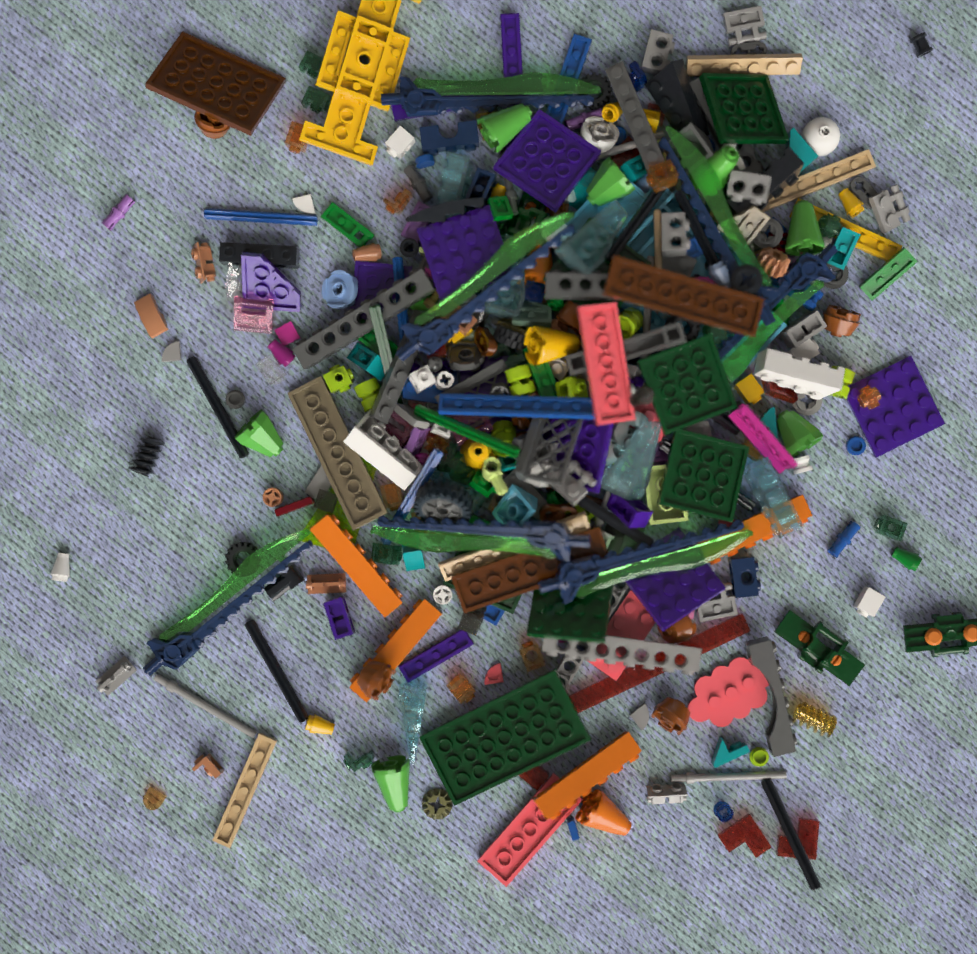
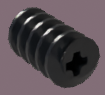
(146, 455)

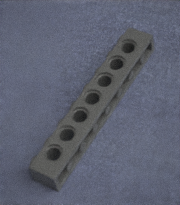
(304, 350)

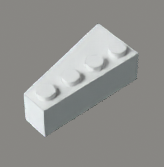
(798, 373)
(383, 451)

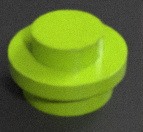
(759, 756)

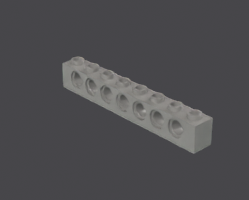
(689, 666)

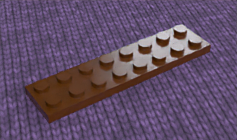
(683, 296)
(516, 574)

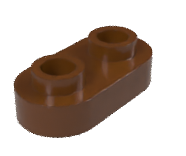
(485, 341)
(557, 511)

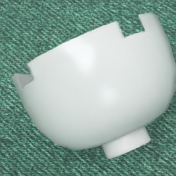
(599, 133)
(821, 135)

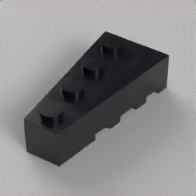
(675, 97)

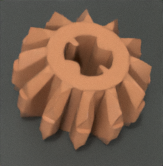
(773, 262)

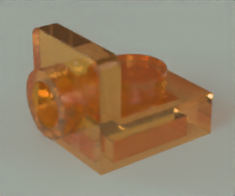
(401, 202)

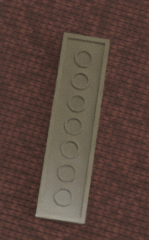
(341, 464)

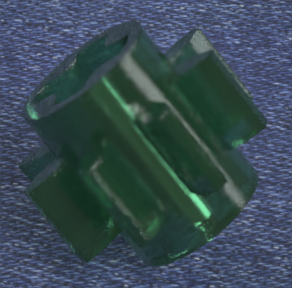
(829, 225)

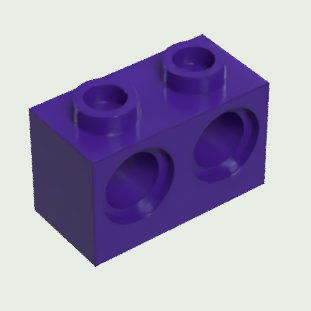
(631, 512)
(339, 617)

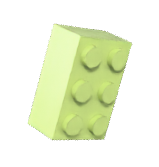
(660, 514)

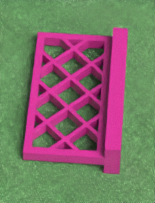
(761, 438)

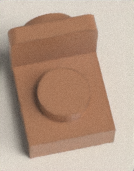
(212, 767)

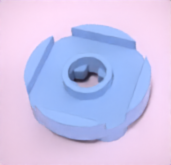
(349, 289)

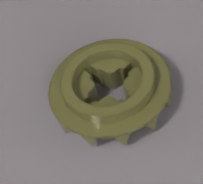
(430, 797)

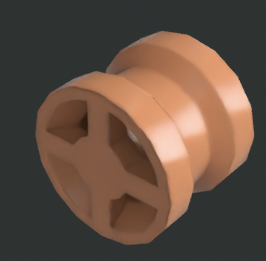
(269, 497)

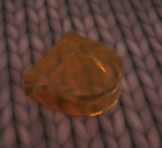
(153, 799)

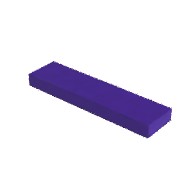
(435, 655)

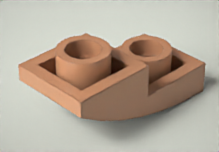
(150, 316)

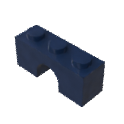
(466, 139)

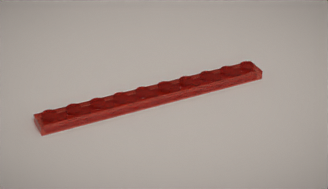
(636, 675)

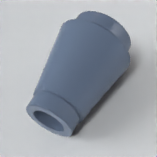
(720, 274)

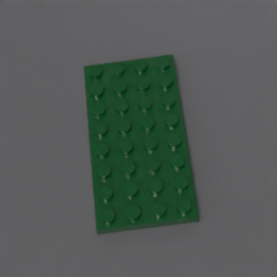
(505, 737)

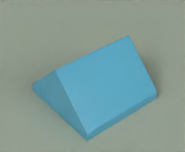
(515, 506)

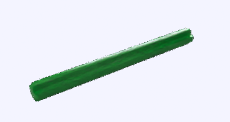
(467, 431)

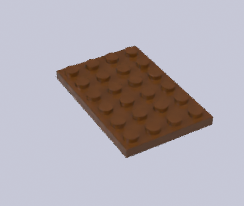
(215, 83)

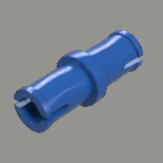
(843, 539)

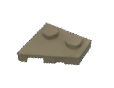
(749, 222)

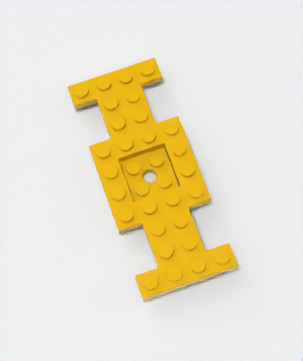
(357, 84)

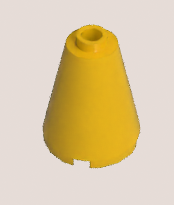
(548, 344)
(473, 460)

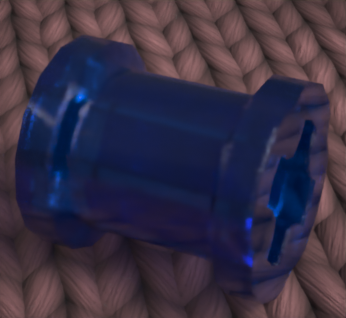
(719, 806)

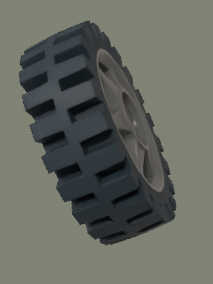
(443, 501)

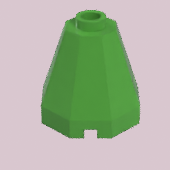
(608, 184)
(796, 432)
(260, 435)

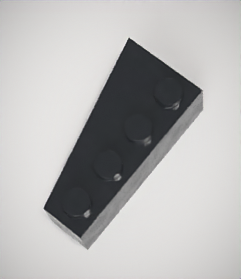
(782, 172)

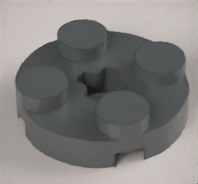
(458, 360)
(620, 429)

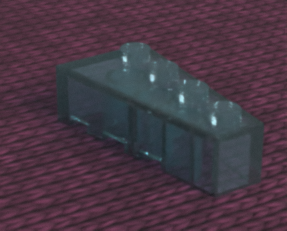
(454, 179)
(772, 498)

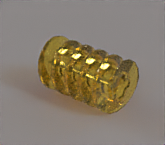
(815, 718)

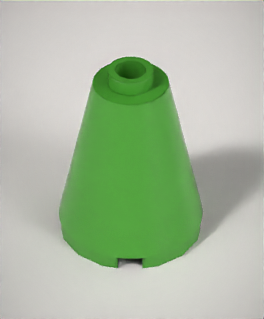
(504, 125)
(722, 162)
(804, 231)
(393, 781)

